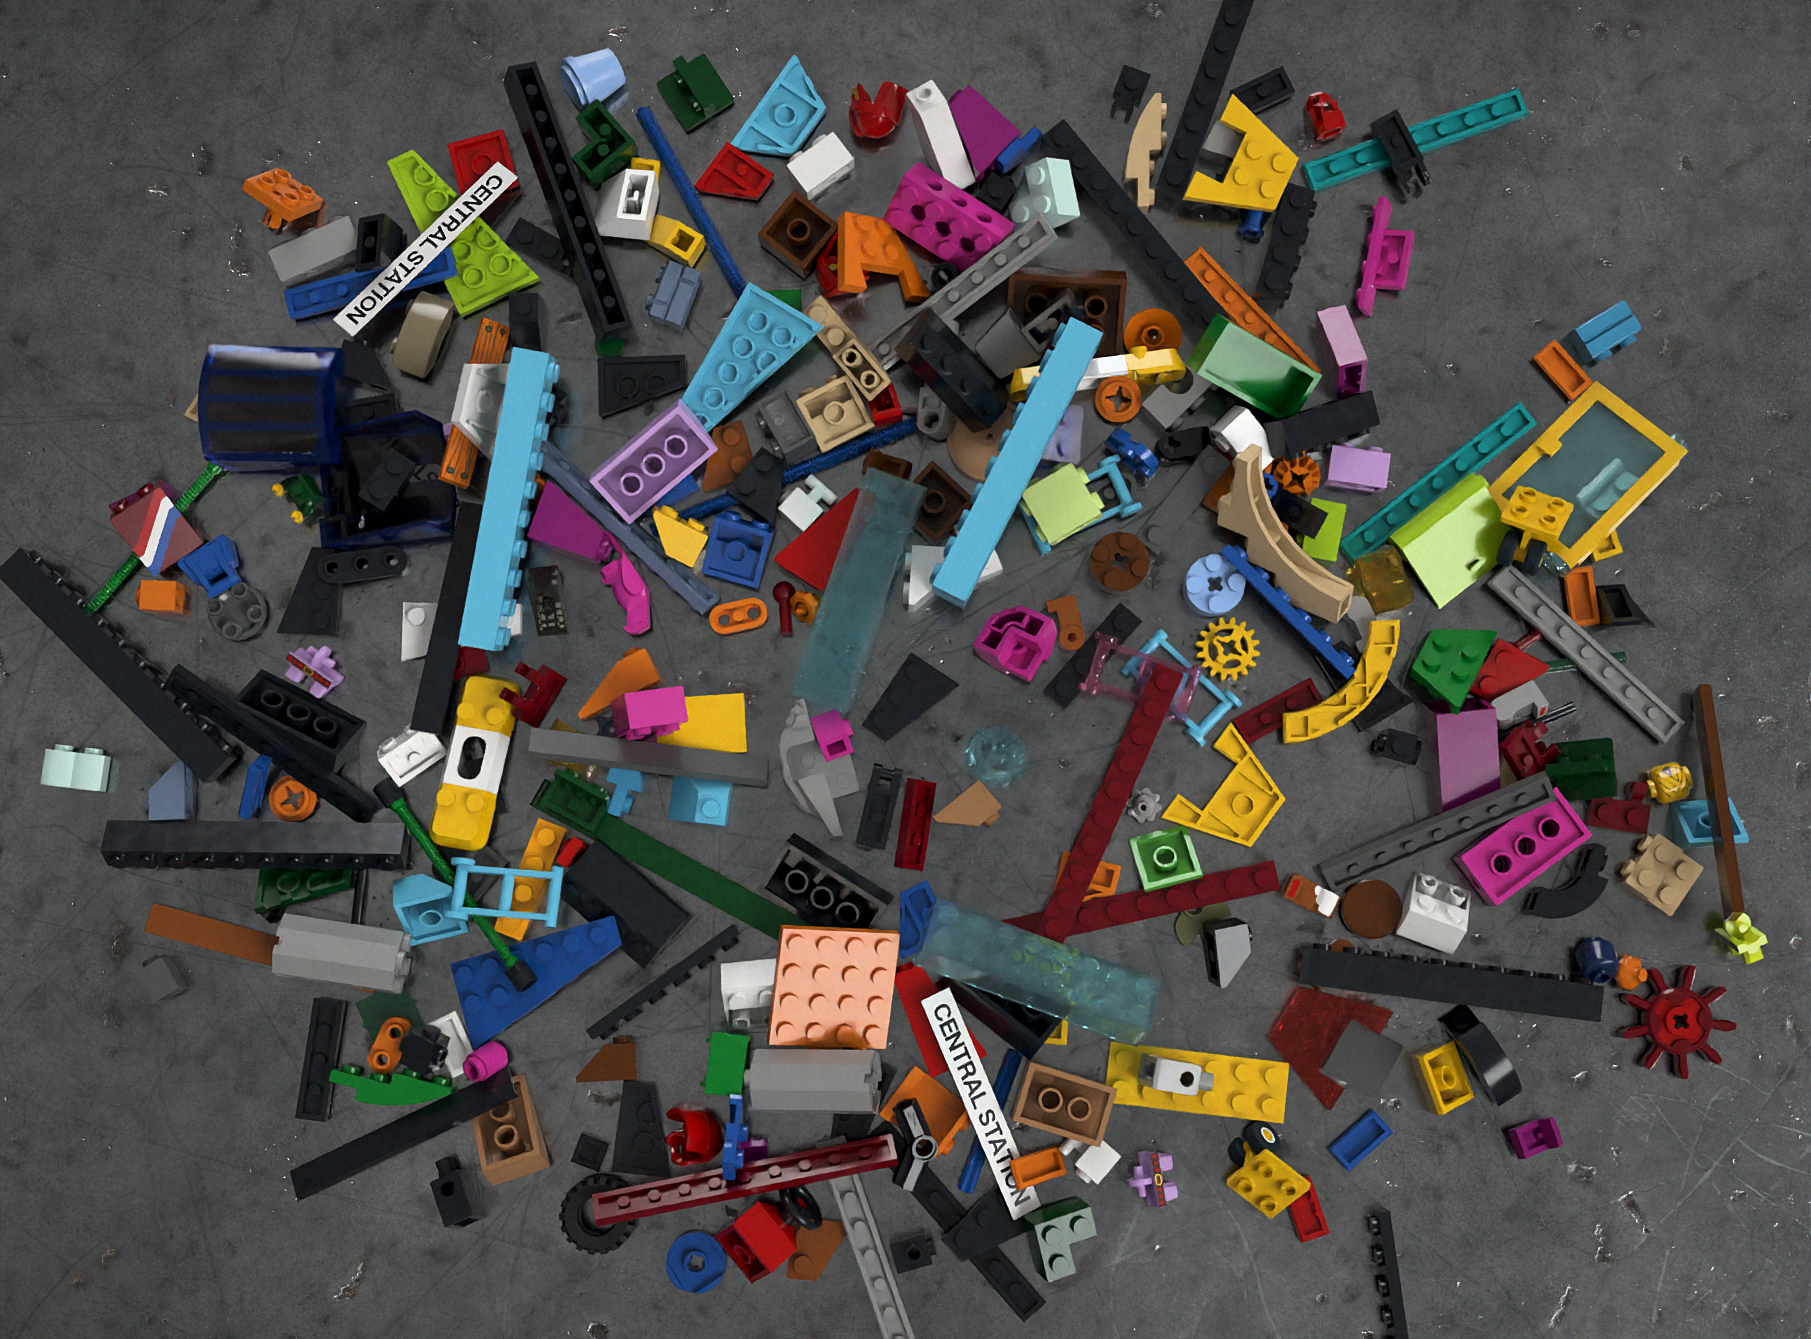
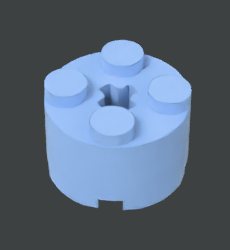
(1196, 584)

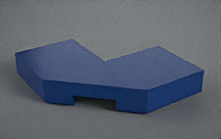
(1018, 150)

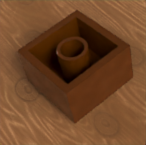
(797, 233)
(942, 504)

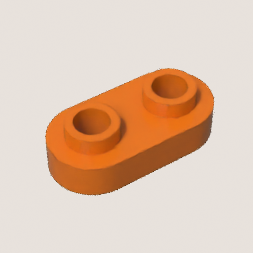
(738, 616)
(388, 1045)

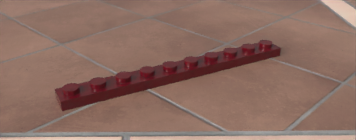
(1109, 803)
(1167, 900)
(752, 1179)

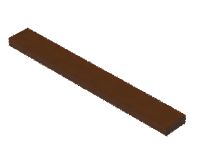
(1718, 803)

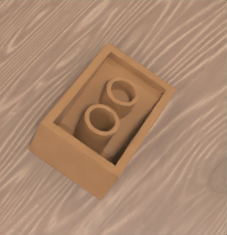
(1063, 1103)
(511, 1138)

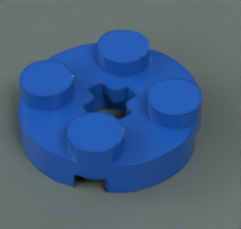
(1134, 455)
(679, 1257)

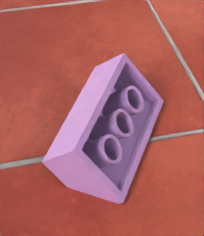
(653, 461)

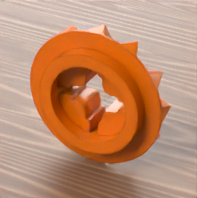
(1126, 410)
(1302, 465)
(288, 812)

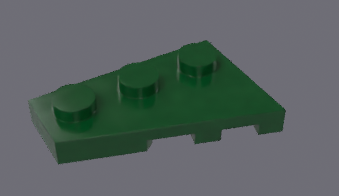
(289, 886)

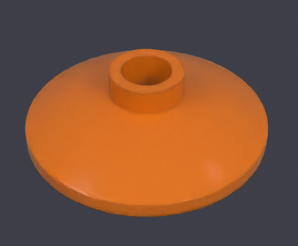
(1168, 329)

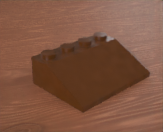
(1097, 290)

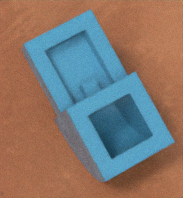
(626, 781)

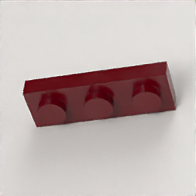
(1268, 715)
(915, 824)

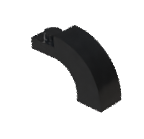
(1578, 894)
(1484, 1054)

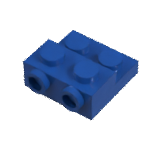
(738, 548)

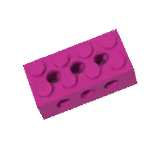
(945, 218)
(1519, 869)

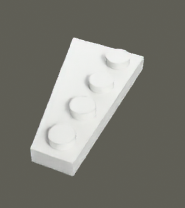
(418, 625)

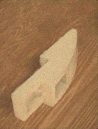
(1145, 144)
(848, 349)

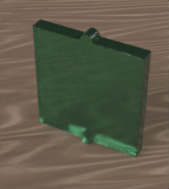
(381, 1006)

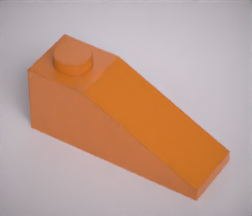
(630, 674)

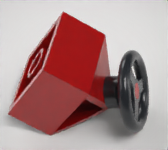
(765, 1233)

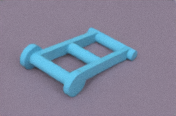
(1125, 509)
(1226, 697)
(466, 866)

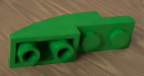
(404, 1088)

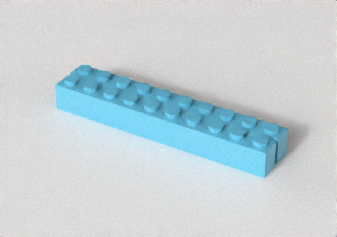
(1018, 458)
(508, 500)

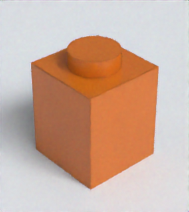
(160, 596)

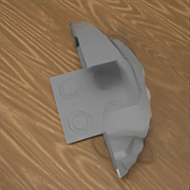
(808, 776)

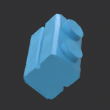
(1604, 332)

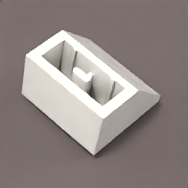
(628, 205)
(920, 566)
(1434, 913)
(747, 993)

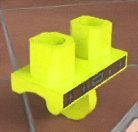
(1742, 939)

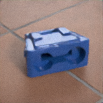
(210, 563)

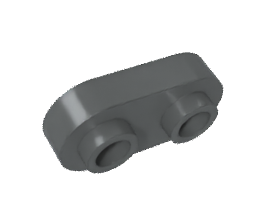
(1108, 494)

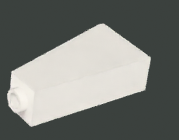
(939, 135)

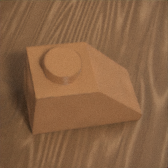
(971, 808)

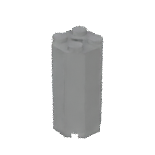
(341, 954)
(814, 1081)

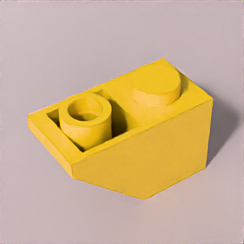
(676, 240)
(679, 537)

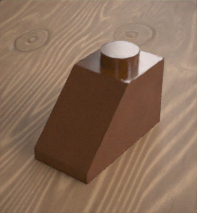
(613, 1062)

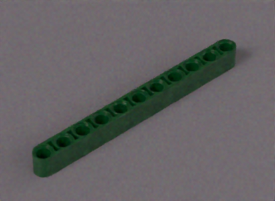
(683, 872)

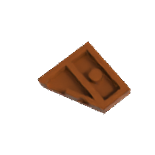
(730, 457)
(814, 1249)

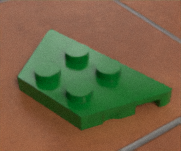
(1452, 662)

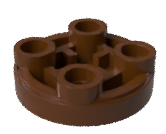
(1371, 909)

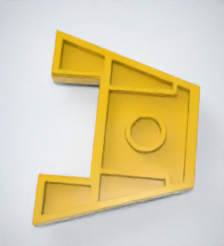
(1257, 170)
(1240, 804)

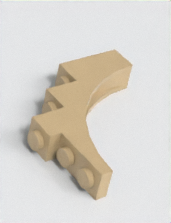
(1270, 546)

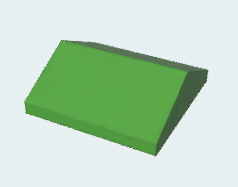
(1165, 858)

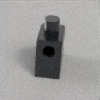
(464, 1204)

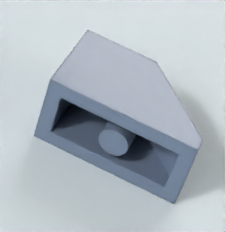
(171, 795)

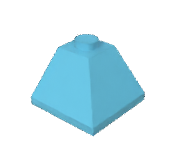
(700, 801)
(421, 908)

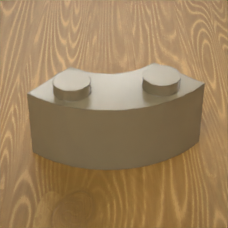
(421, 334)

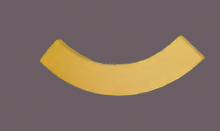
(1354, 694)

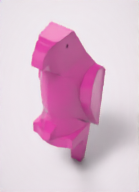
(628, 590)

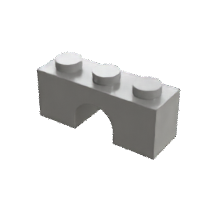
(1167, 409)

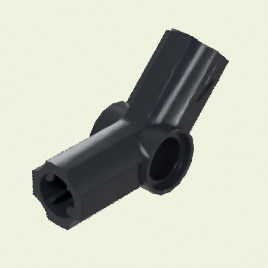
(913, 1161)

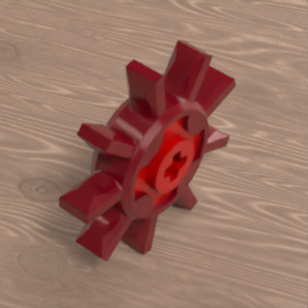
(1694, 1021)

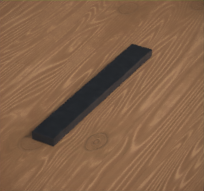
(443, 643)
(269, 743)
(403, 1134)
(947, 1211)

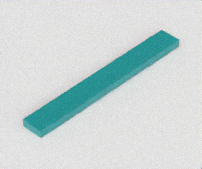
(1427, 135)
(1436, 482)

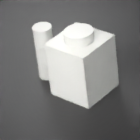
(803, 509)
(1092, 1161)

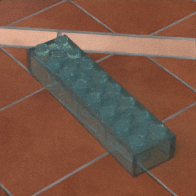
(859, 589)
(1037, 972)

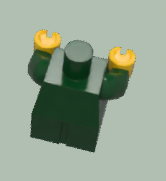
(303, 492)

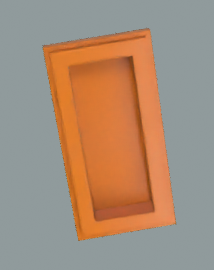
(1562, 370)
(1582, 596)
(1037, 1167)

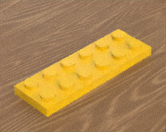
(1240, 1086)

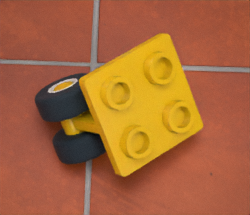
(1534, 514)
(1263, 1176)

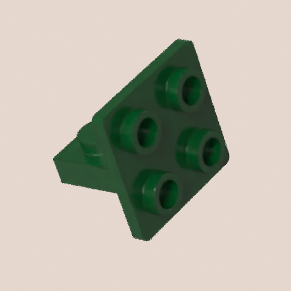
(694, 91)
(1585, 769)
(576, 800)

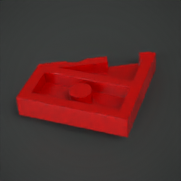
(734, 175)
(1505, 670)

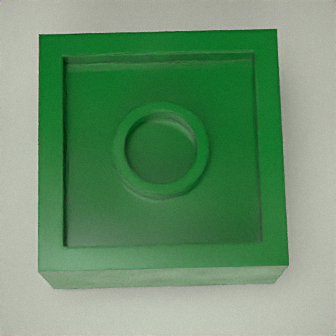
(727, 1063)

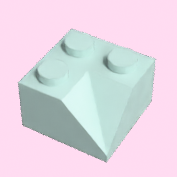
(1045, 189)

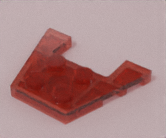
(1312, 1029)

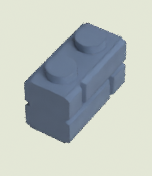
(673, 295)

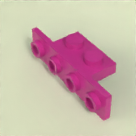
(1386, 259)

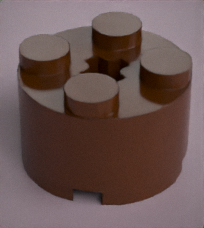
(1124, 547)

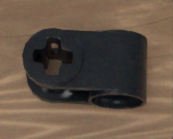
(1186, 442)

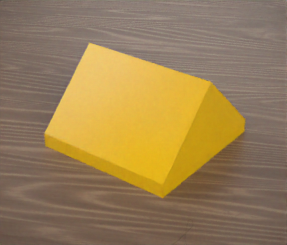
(1442, 1077)

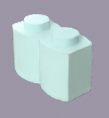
(74, 769)

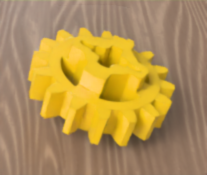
(1215, 642)

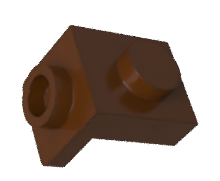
(887, 463)

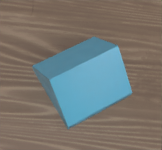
(1693, 825)

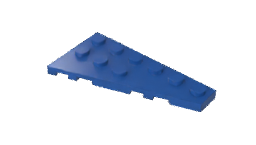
(492, 1001)

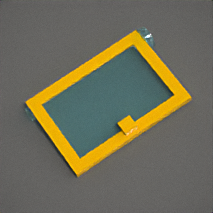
(1600, 461)

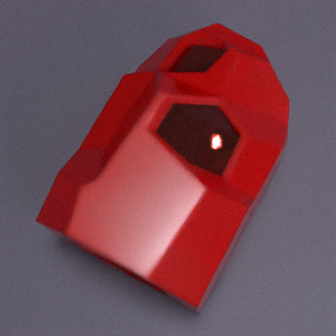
(1324, 116)

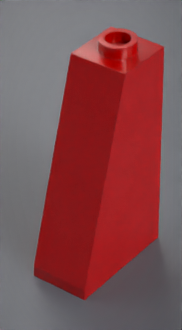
(815, 550)
(913, 987)

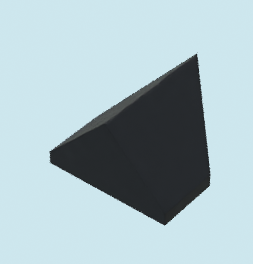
(1619, 610)

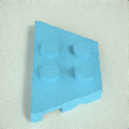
(783, 115)

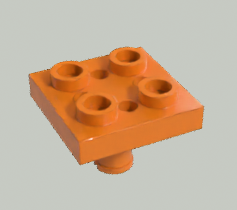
(282, 196)

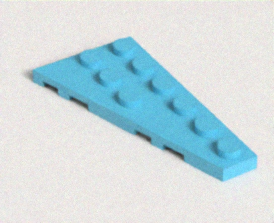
(747, 351)

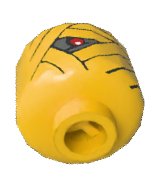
(1669, 783)

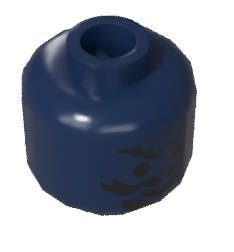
(1597, 959)

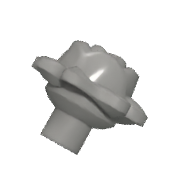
(1143, 805)

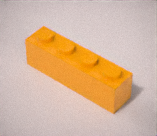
(530, 892)

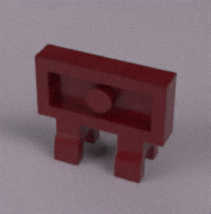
(538, 696)
(1521, 753)
(1619, 814)

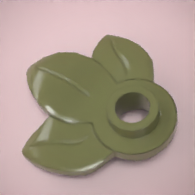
(1190, 923)

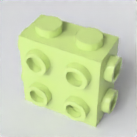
(1061, 503)

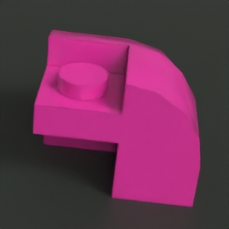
(1016, 641)

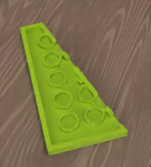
(483, 261)

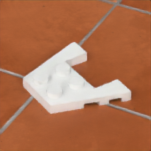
(480, 404)

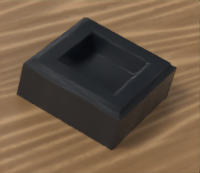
(590, 1152)

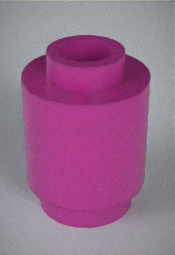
(485, 1061)

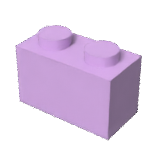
(1357, 467)

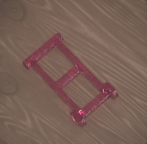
(1107, 642)

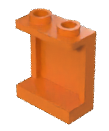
(941, 1108)

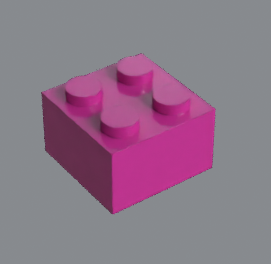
(649, 711)

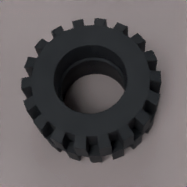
(574, 1223)

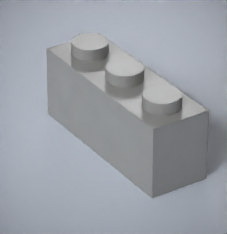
(315, 251)

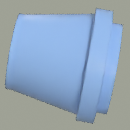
(591, 77)

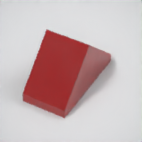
(885, 408)

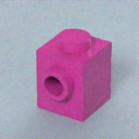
(832, 734)

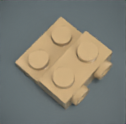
(834, 412)
(1660, 873)

